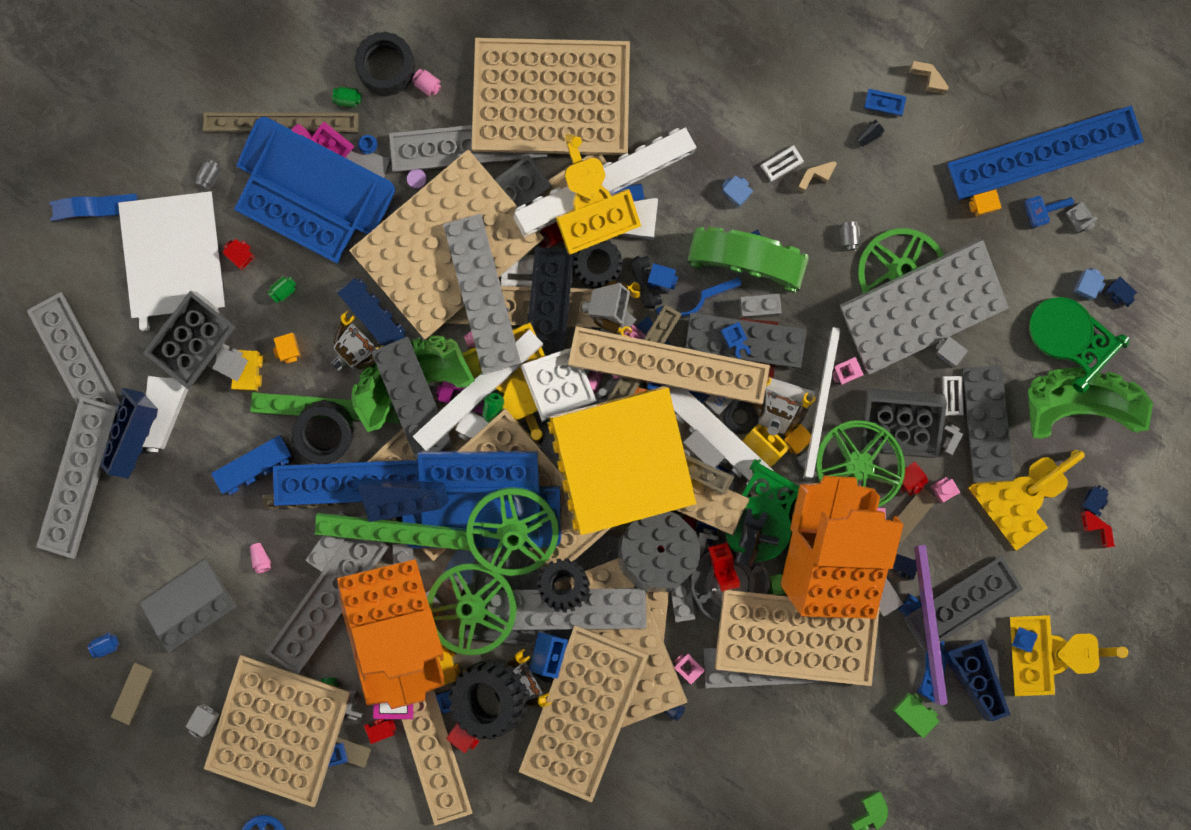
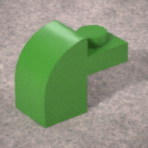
(876, 812)

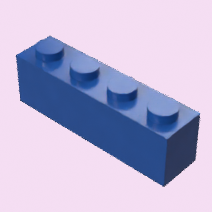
(251, 465)

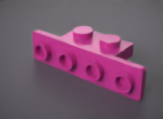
(328, 138)

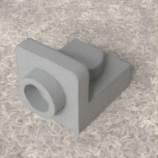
(1081, 218)
(951, 442)
(702, 537)
(353, 701)

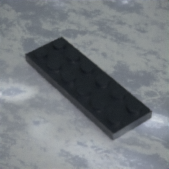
(550, 297)

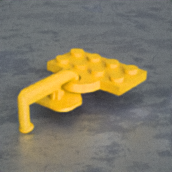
(601, 214)
(516, 391)
(1016, 510)
(1036, 670)

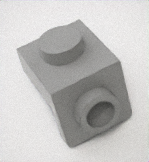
(402, 553)

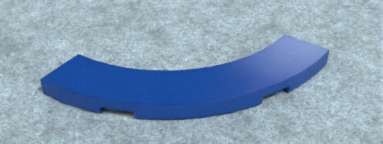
(926, 688)

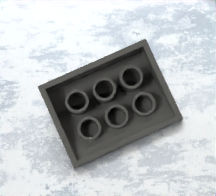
(189, 339)
(910, 417)
(188, 606)

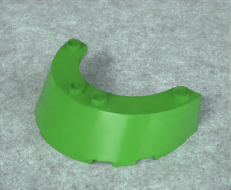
(748, 253)
(439, 361)
(1107, 396)

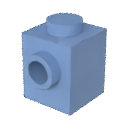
(736, 190)
(1090, 284)

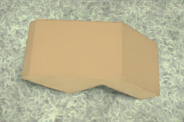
(935, 82)
(820, 172)

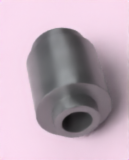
(208, 174)
(850, 235)

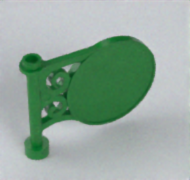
(1066, 330)
(777, 519)

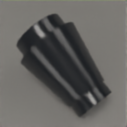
(870, 133)

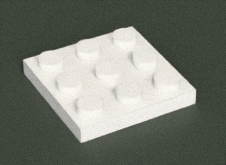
(556, 385)

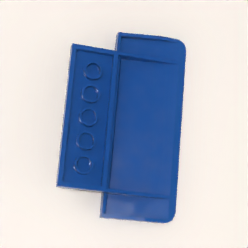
(308, 190)
(476, 474)

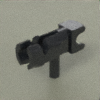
(752, 537)

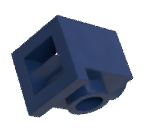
(1121, 292)
(1095, 500)
(904, 566)

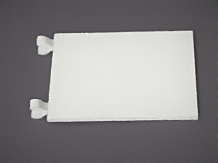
(169, 252)

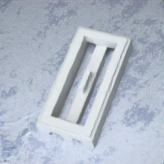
(768, 171)
(952, 394)

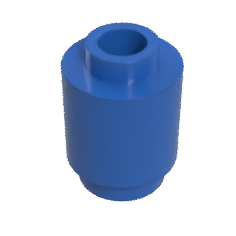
(103, 645)

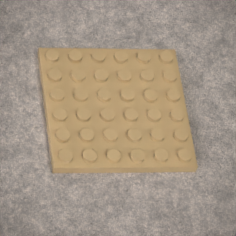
(277, 730)

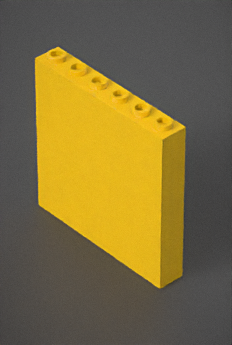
(622, 460)

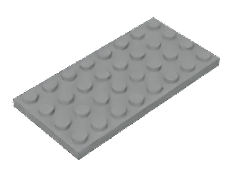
(924, 306)

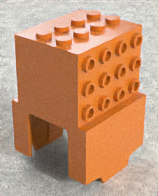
(839, 550)
(392, 634)

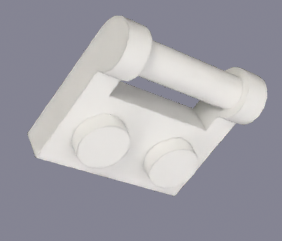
(522, 267)

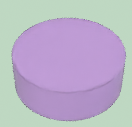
(416, 179)

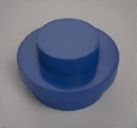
(367, 144)

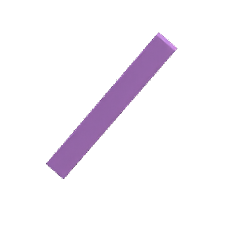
(930, 625)

